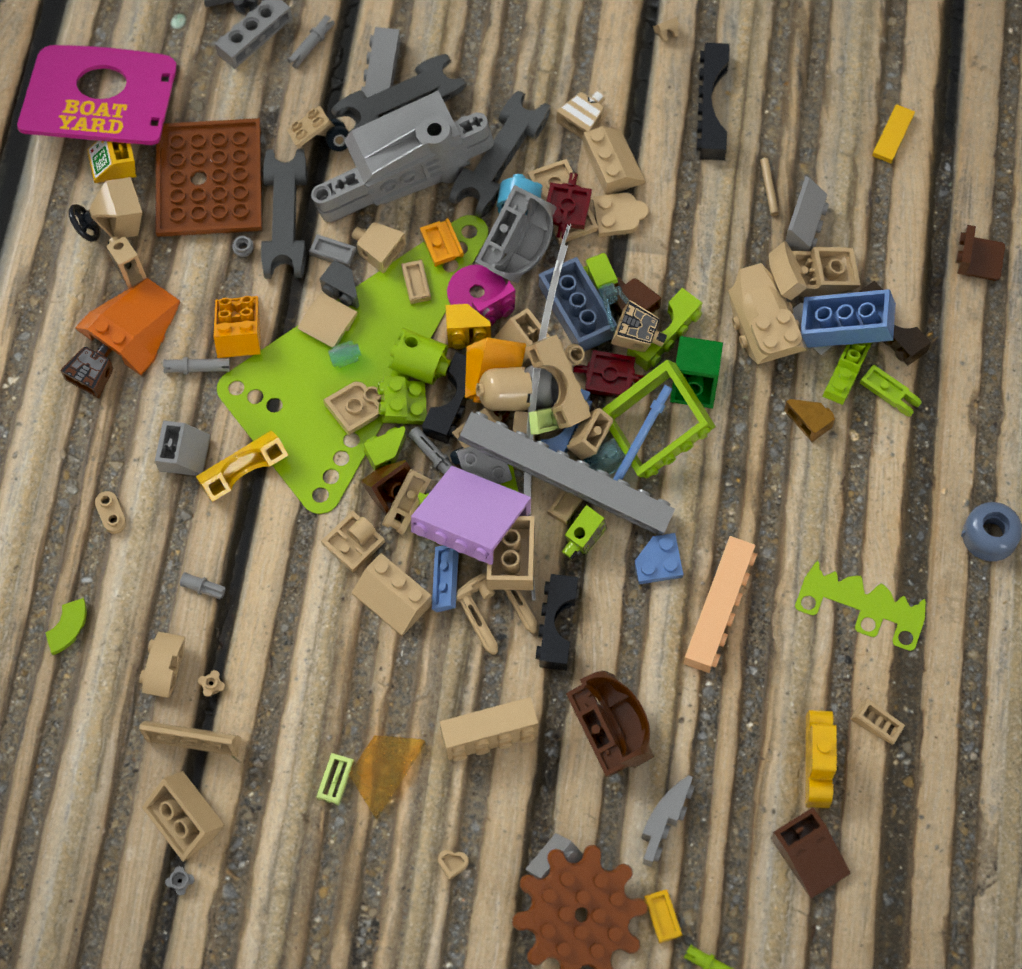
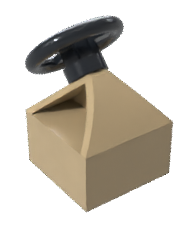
(113, 209)

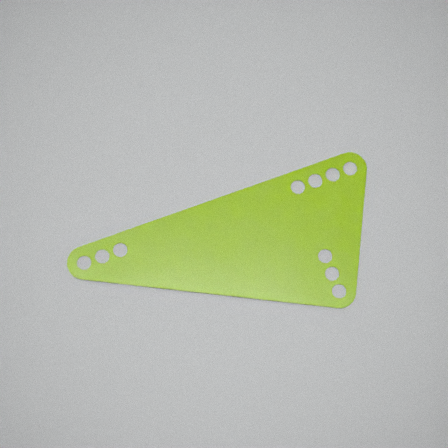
(302, 375)

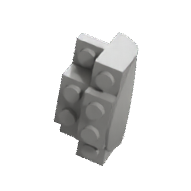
(518, 235)

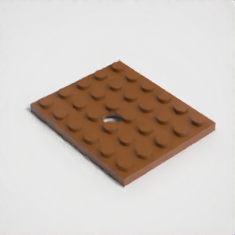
(230, 160)

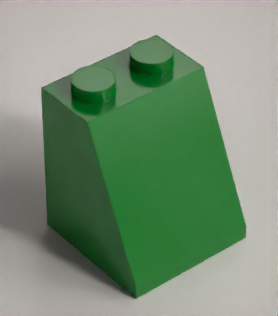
(700, 365)

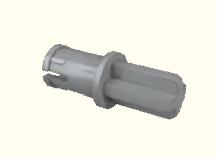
(201, 585)

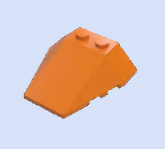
(133, 323)

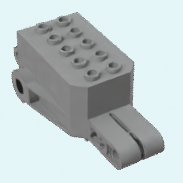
(402, 156)

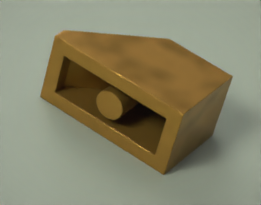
(810, 417)

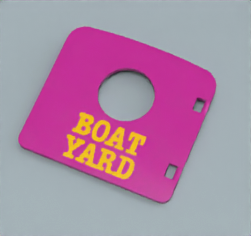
(60, 110)

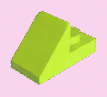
(600, 270)

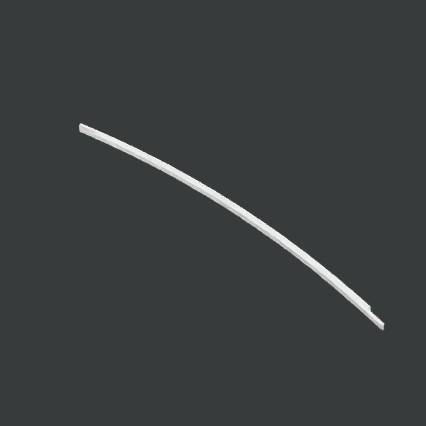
(536, 372)

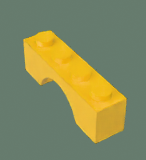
(223, 475)

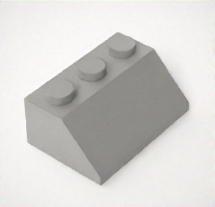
(807, 217)

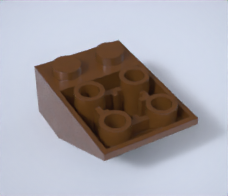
(811, 852)

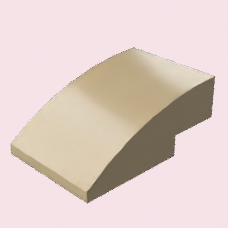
(828, 270)

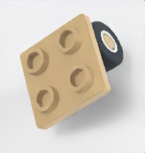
(318, 123)

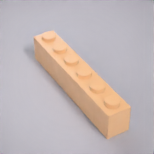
(719, 605)

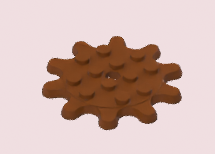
(568, 889)

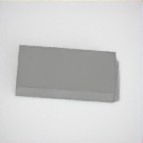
(332, 250)

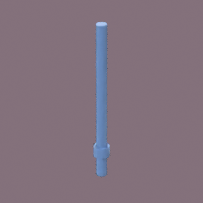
(657, 407)

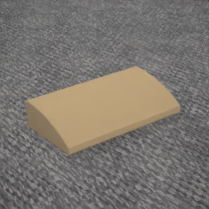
(191, 738)

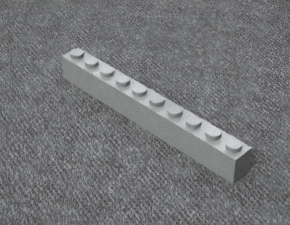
(566, 473)

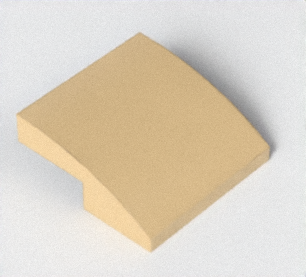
(327, 320)

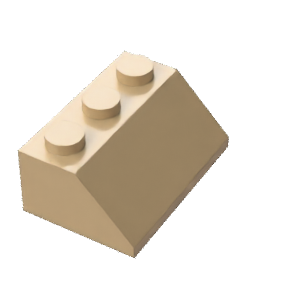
(612, 159)
(392, 594)
(182, 815)

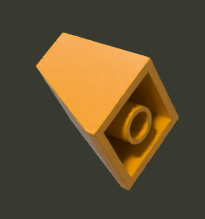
(487, 355)

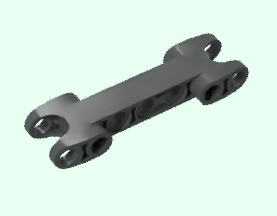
(427, 81)
(483, 180)
(284, 247)

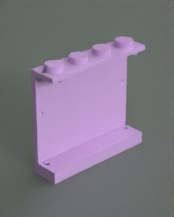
(469, 513)

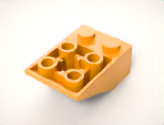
(237, 327)

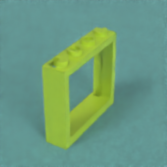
(640, 390)

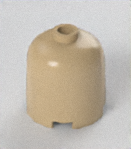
(505, 389)

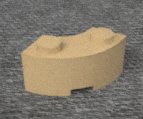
(162, 664)

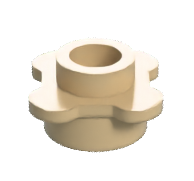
(217, 686)

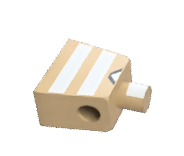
(581, 113)

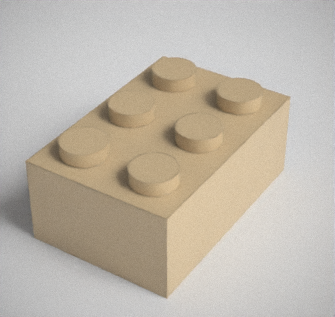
(514, 558)

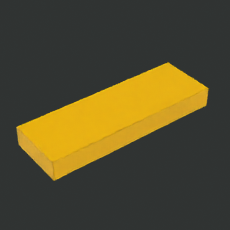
(893, 133)

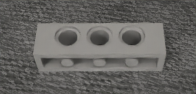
(253, 31)

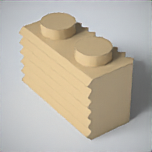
(590, 434)

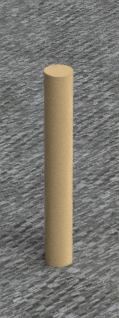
(769, 187)

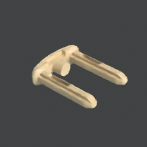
(479, 583)

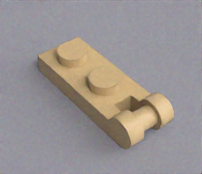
(406, 501)

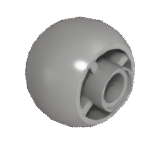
(547, 388)

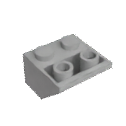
(181, 449)
(540, 867)

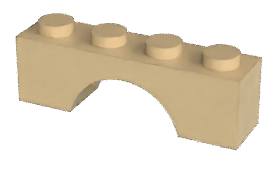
(570, 405)

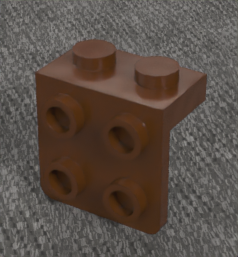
(979, 256)

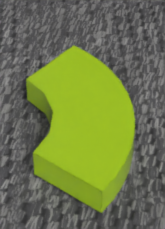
(68, 627)

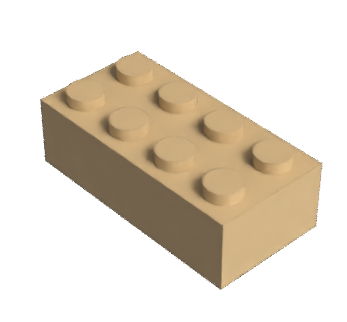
(489, 729)

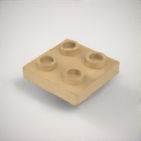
(353, 541)

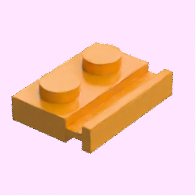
(441, 242)

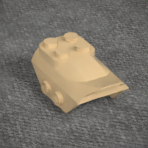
(763, 316)

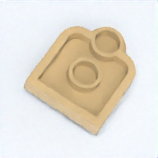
(618, 213)
(354, 406)

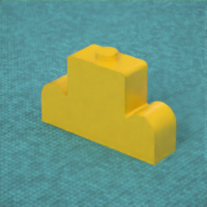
(820, 758)

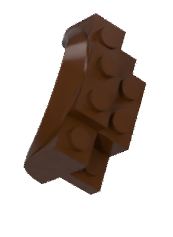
(613, 724)

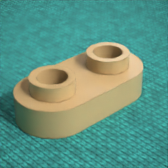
(109, 511)

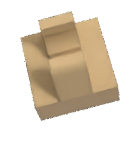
(670, 25)

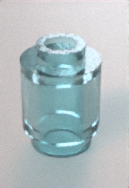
(344, 354)

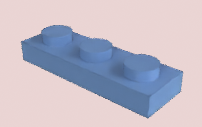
(444, 579)

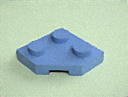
(659, 560)

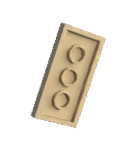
(559, 173)

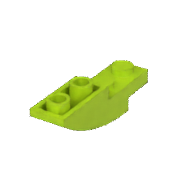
(846, 372)

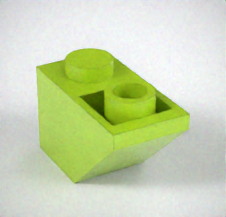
(385, 448)

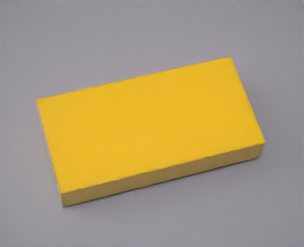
(663, 916)

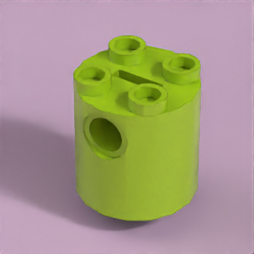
(419, 357)

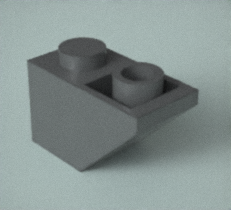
(339, 282)

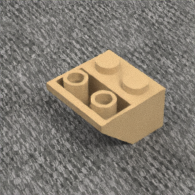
(521, 329)

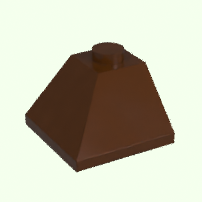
(385, 484)

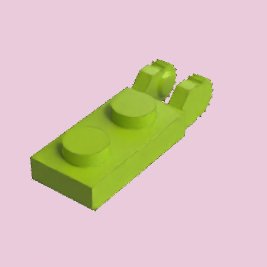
(890, 390)

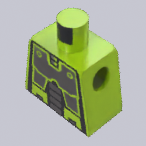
(587, 524)

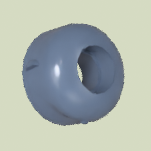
(985, 545)

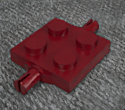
(571, 204)
(609, 373)

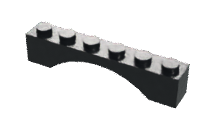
(713, 135)

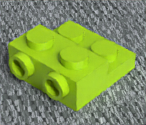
(402, 400)

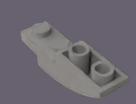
(669, 811)

